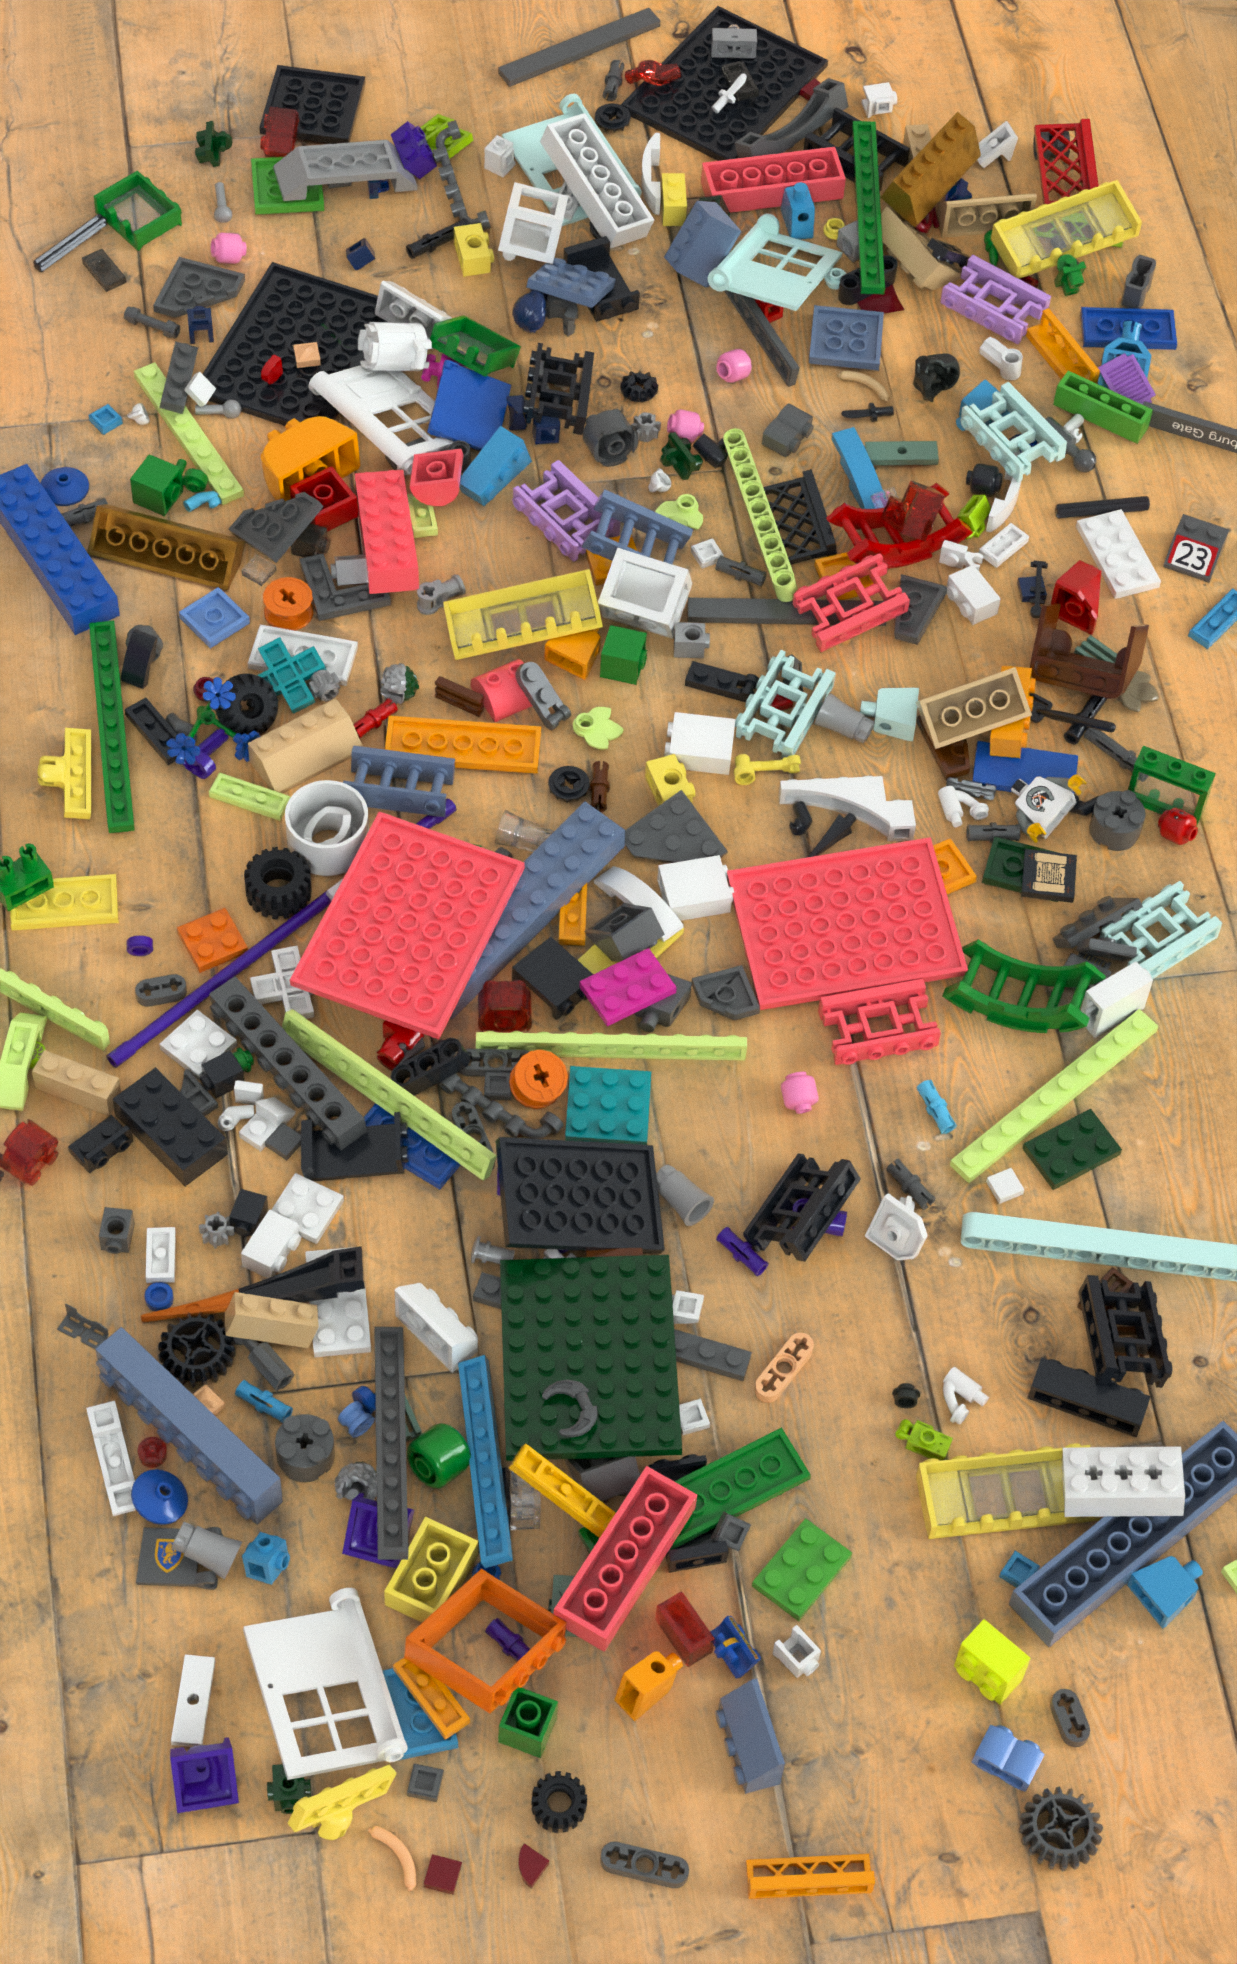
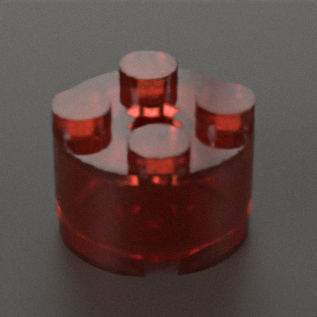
(504, 1007)
(28, 1152)

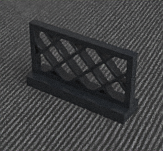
(817, 519)

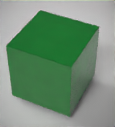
(156, 485)
(623, 655)
(528, 1722)

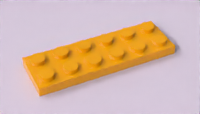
(468, 742)

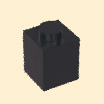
(221, 1074)
(248, 1212)

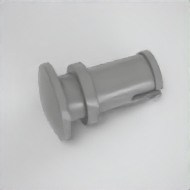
(489, 1252)

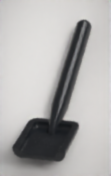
(1043, 707)

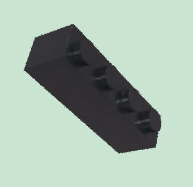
(1080, 1395)

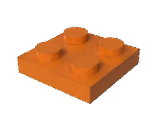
(212, 940)

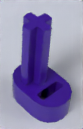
(204, 765)

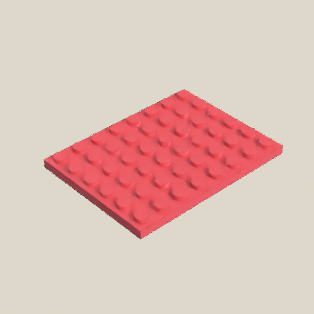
(845, 922)
(408, 925)

